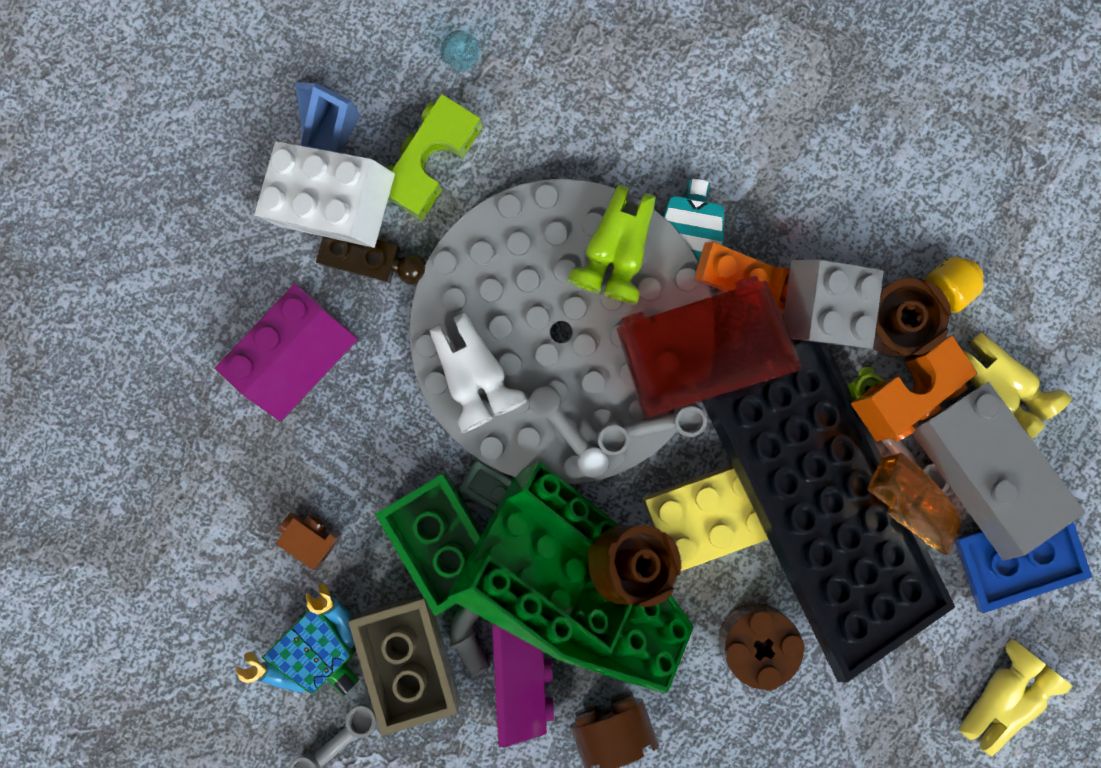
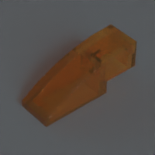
(916, 501)

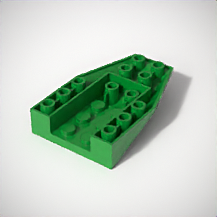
(537, 585)

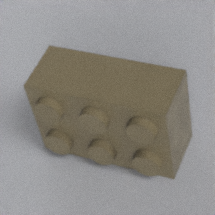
(404, 664)

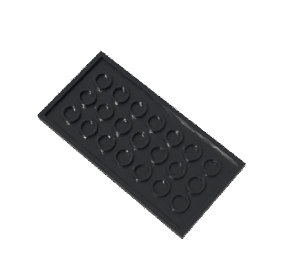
(807, 478)

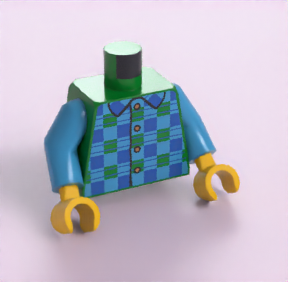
(309, 651)

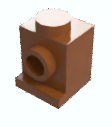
(307, 539)

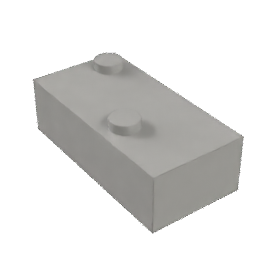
(998, 473)

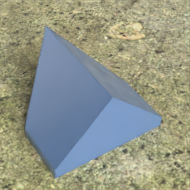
(324, 117)

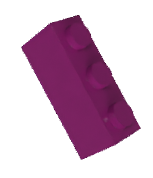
(286, 353)
(520, 689)

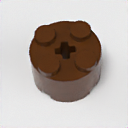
(926, 321)
(634, 565)
(756, 667)
(613, 734)

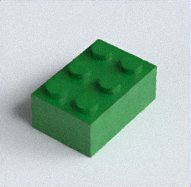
(432, 537)

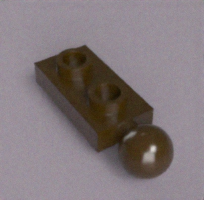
(371, 262)

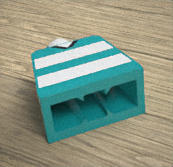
(695, 217)

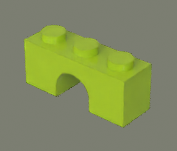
(444, 128)

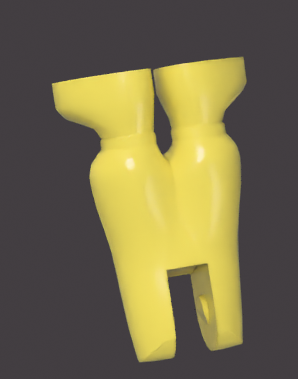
(1015, 384)
(1009, 701)

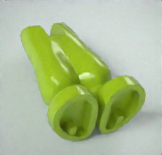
(618, 241)

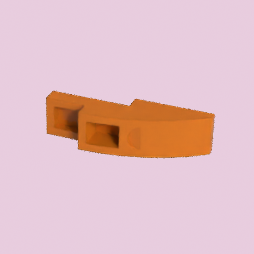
(723, 267)

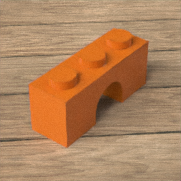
(892, 409)

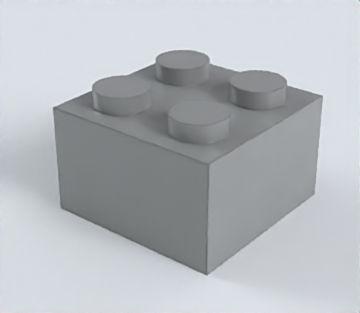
(832, 303)

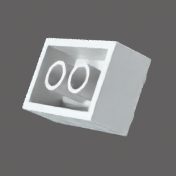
(325, 193)

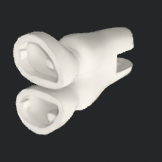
(470, 370)

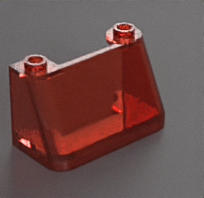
(707, 348)

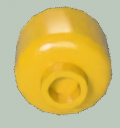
(959, 281)

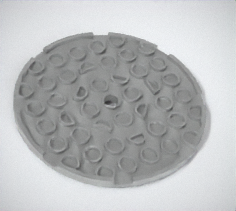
(510, 275)

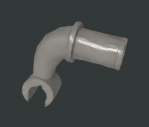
(464, 641)

